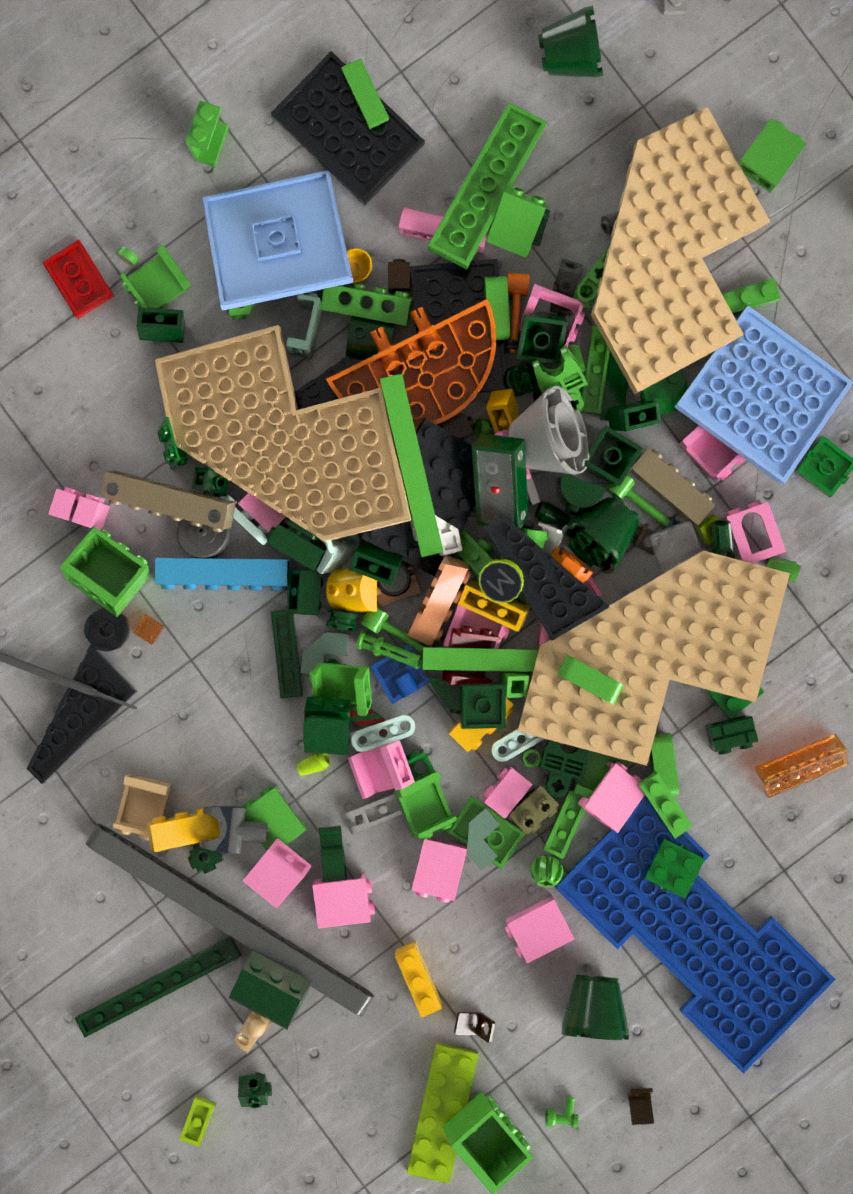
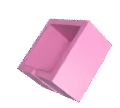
(80, 510)

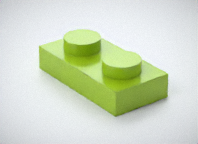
(197, 1121)

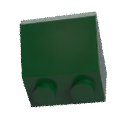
(542, 337)
(612, 456)

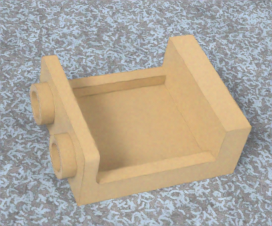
(140, 803)

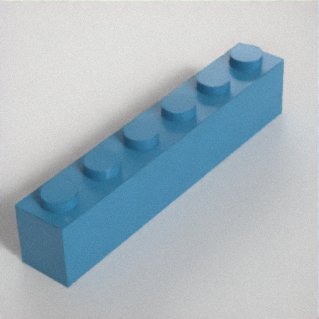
(222, 572)

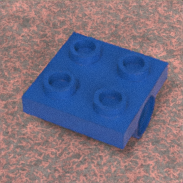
(399, 678)

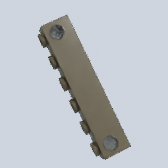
(168, 500)

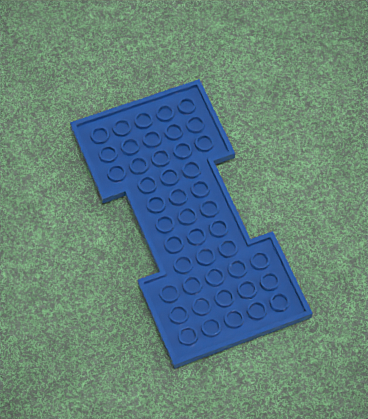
(742, 979)

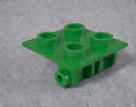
(171, 454)

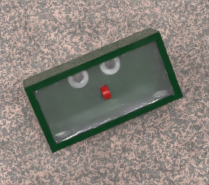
(500, 479)

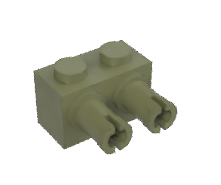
(534, 809)

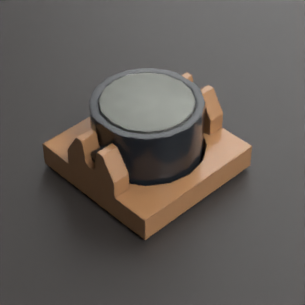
(405, 575)

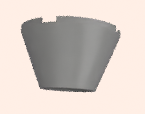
(553, 434)

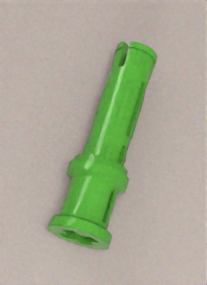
(378, 648)

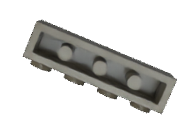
(671, 487)

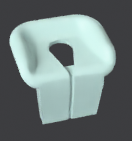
(337, 553)

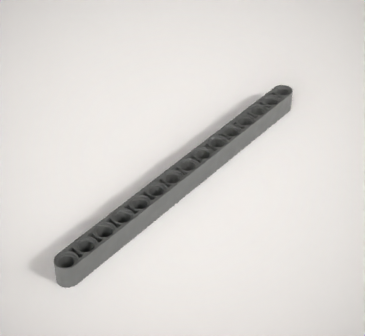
(229, 918)

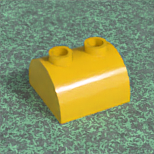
(351, 591)

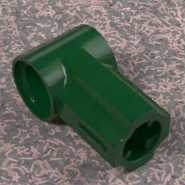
(722, 537)

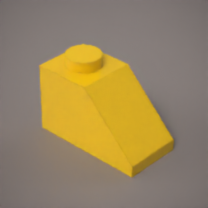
(502, 409)

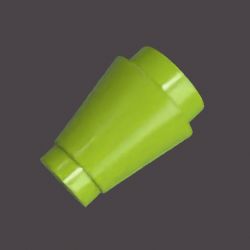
(313, 763)

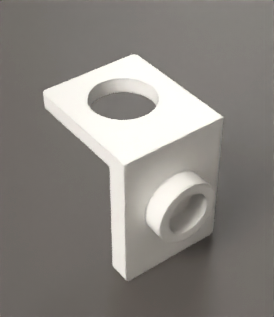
(554, 537)

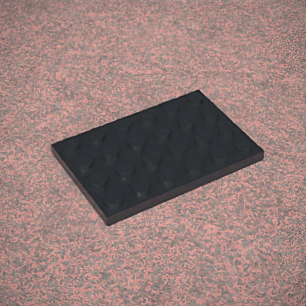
(333, 130)
(451, 289)
(451, 488)

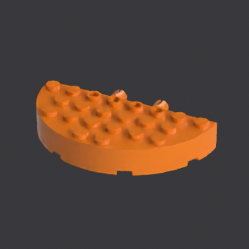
(439, 365)

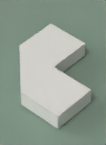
(449, 536)

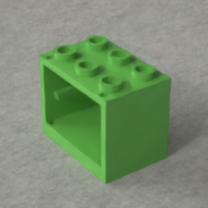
(105, 571)
(488, 1142)

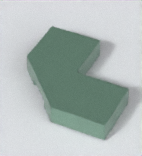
(328, 643)
(478, 829)

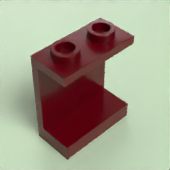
(469, 638)

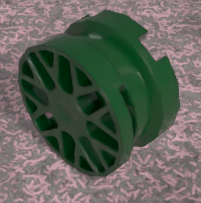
(520, 379)
(342, 620)

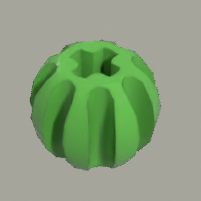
(546, 871)

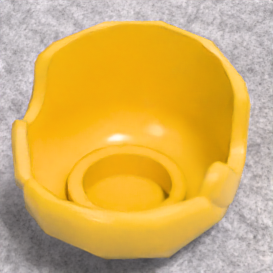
(360, 264)

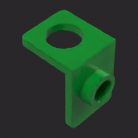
(414, 757)

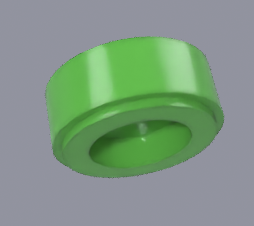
(127, 256)

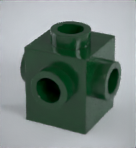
(209, 482)
(196, 859)
(254, 1090)

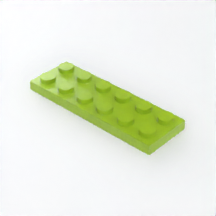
(444, 1096)

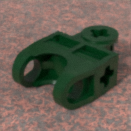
(561, 772)

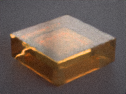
(148, 629)

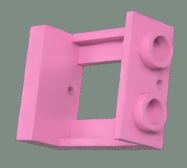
(559, 299)
(764, 511)

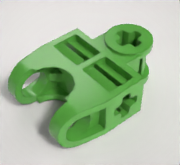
(590, 283)
(567, 376)

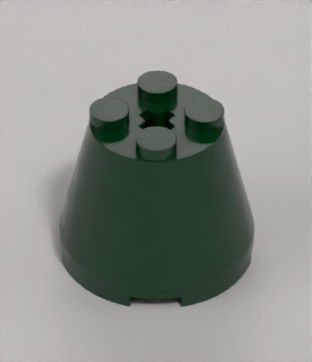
(572, 46)
(602, 533)
(595, 1009)

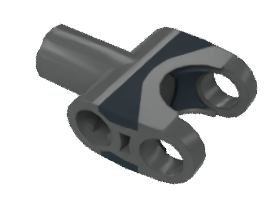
(234, 829)

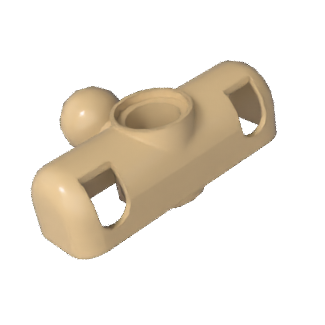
(253, 1028)

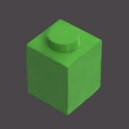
(515, 683)

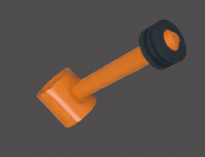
(517, 287)

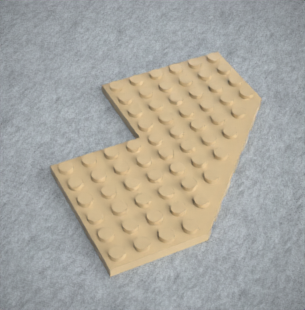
(655, 289)
(317, 465)
(692, 625)

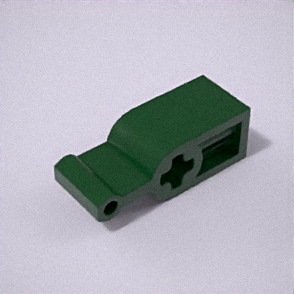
(332, 854)

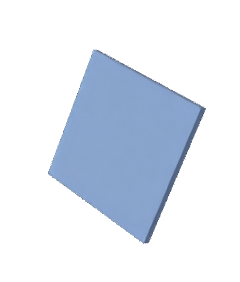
(276, 240)

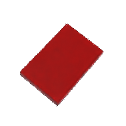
(78, 279)

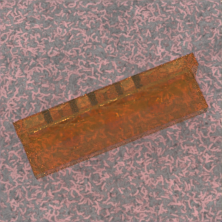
(802, 762)

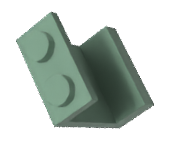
(301, 347)

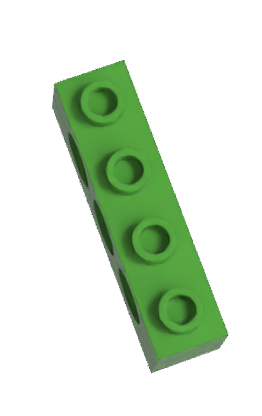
(402, 303)

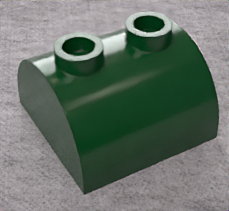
(360, 341)
(577, 494)

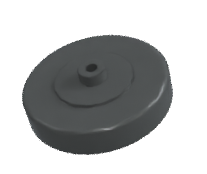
(201, 541)

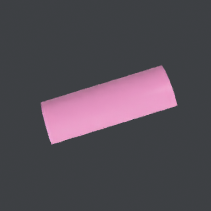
(423, 225)

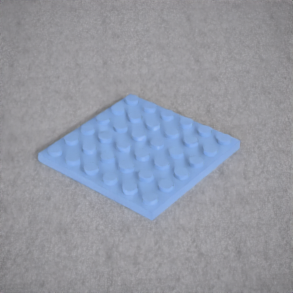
(764, 396)

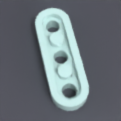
(245, 520)
(375, 740)
(512, 746)

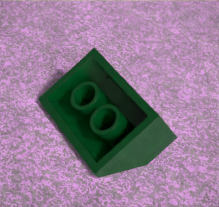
(270, 990)

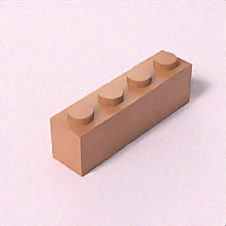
(439, 599)

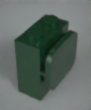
(296, 543)
(327, 725)

